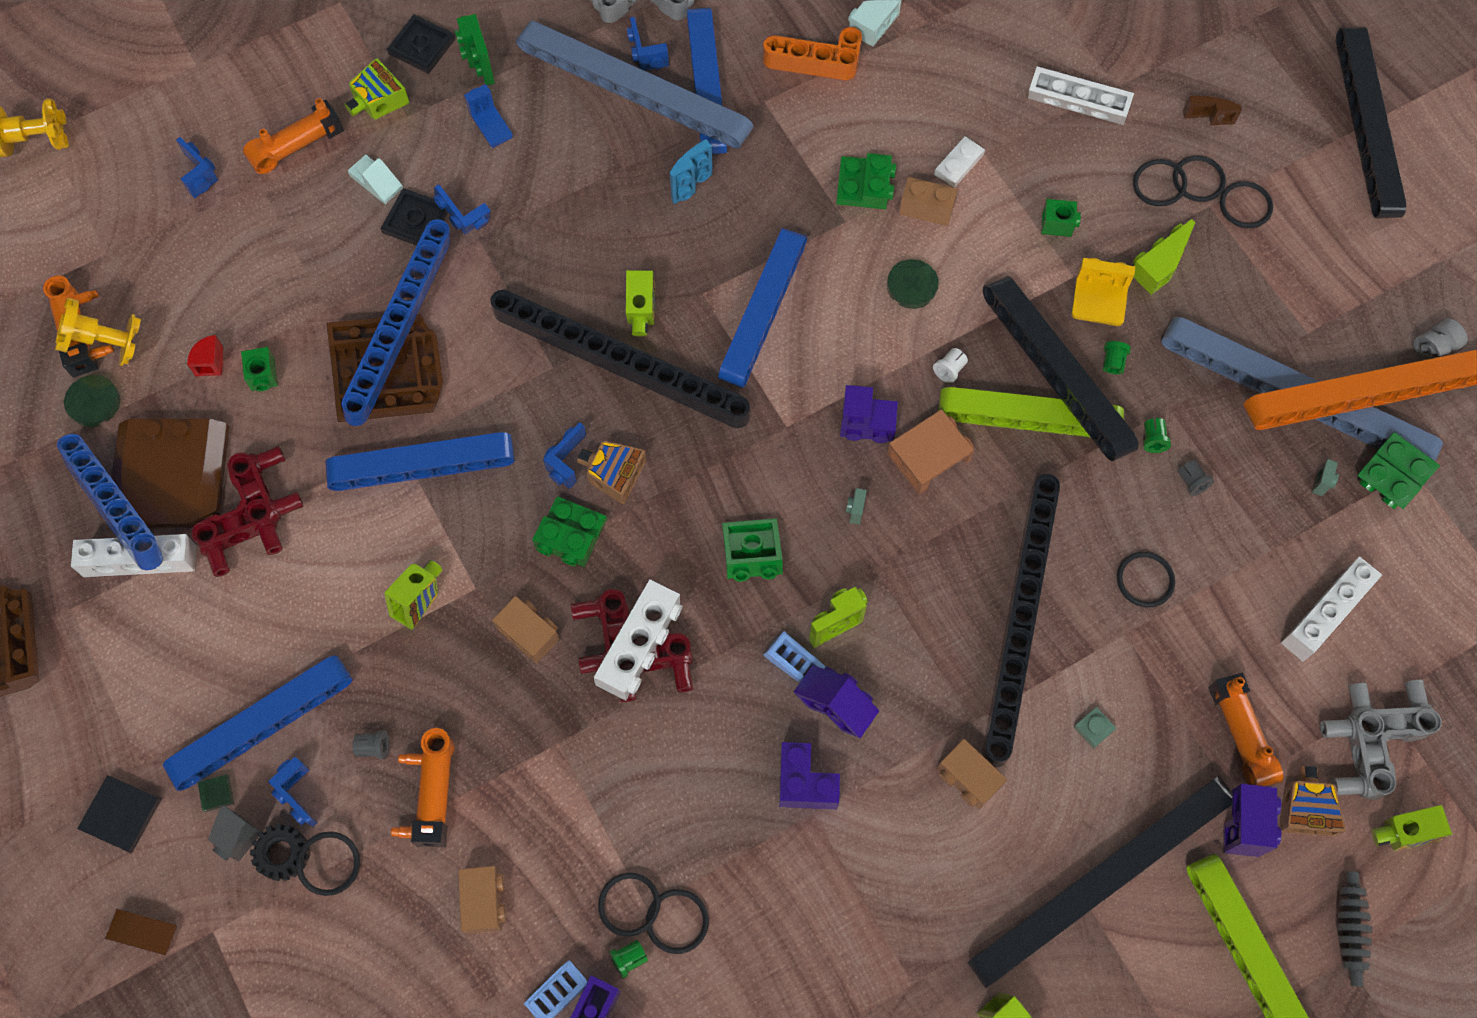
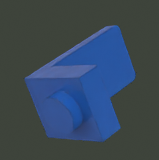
(647, 57)
(486, 116)
(202, 176)
(475, 219)
(559, 471)
(288, 775)

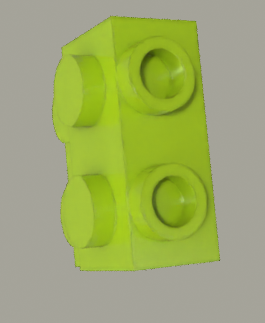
(844, 613)

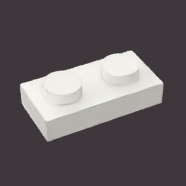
(959, 162)

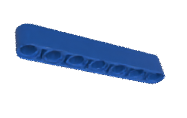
(705, 63)
(762, 308)
(419, 461)
(110, 502)
(257, 723)

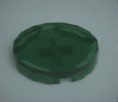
(912, 283)
(91, 400)

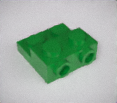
(474, 47)
(866, 181)
(1397, 471)
(569, 532)
(752, 549)

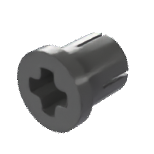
(1195, 478)
(371, 745)

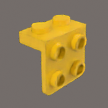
(1102, 291)

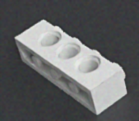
(1080, 95)
(110, 557)
(653, 599)
(1331, 609)

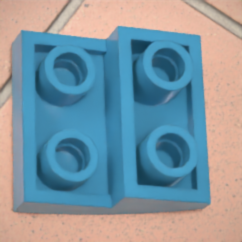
(690, 168)

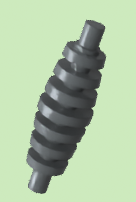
(1354, 928)

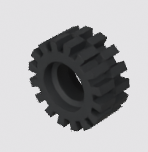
(261, 851)

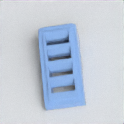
(780, 660)
(568, 968)

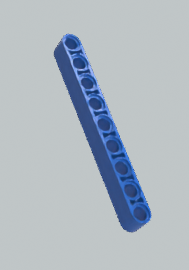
(396, 331)

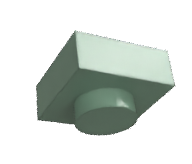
(1325, 478)
(855, 506)
(1095, 727)

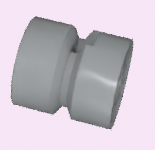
(1441, 340)

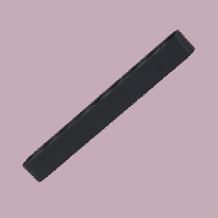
(1370, 123)
(1060, 369)

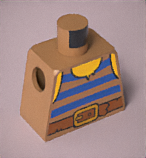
(613, 468)
(1311, 806)

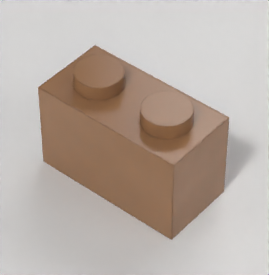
(928, 201)
(526, 629)
(971, 774)
(481, 900)

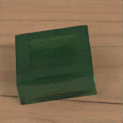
(215, 793)

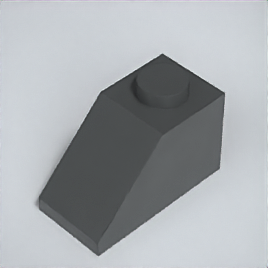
(232, 834)

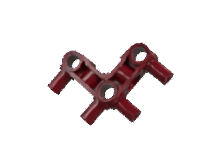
(241, 523)
(612, 624)

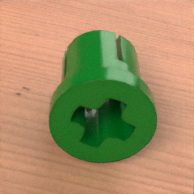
(1115, 357)
(1156, 440)
(628, 958)

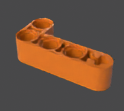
(815, 57)

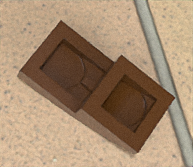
(1218, 110)
(141, 932)

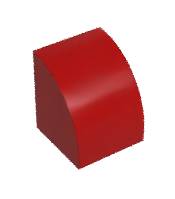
(206, 357)

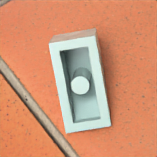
(874, 18)

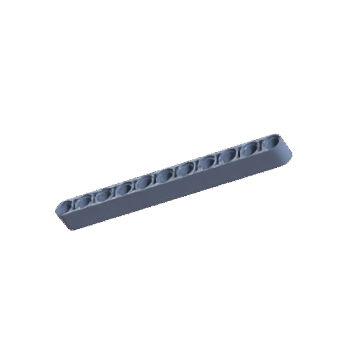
(635, 84)
(1268, 375)

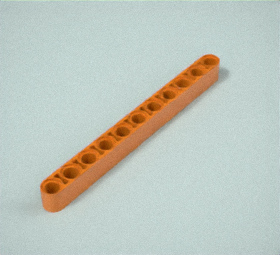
(1362, 390)

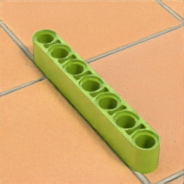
(1011, 411)
(1244, 939)

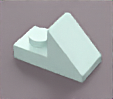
(375, 178)

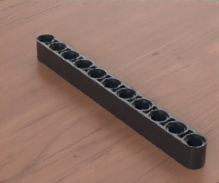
(625, 368)
(1014, 627)
(1101, 882)

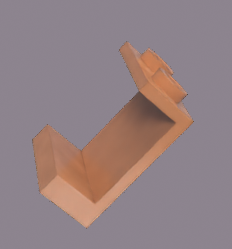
(930, 450)

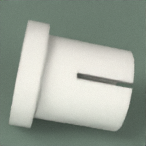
(949, 367)

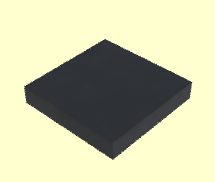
(421, 44)
(410, 216)
(119, 814)

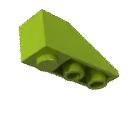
(1159, 264)

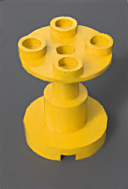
(18, 129)
(86, 330)

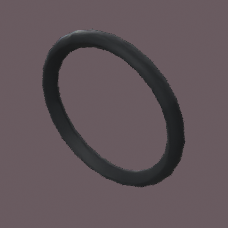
(1207, 160)
(1248, 184)
(1160, 203)
(1153, 556)
(299, 863)
(628, 933)
(674, 950)

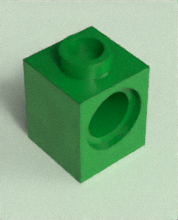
(1060, 227)
(255, 360)

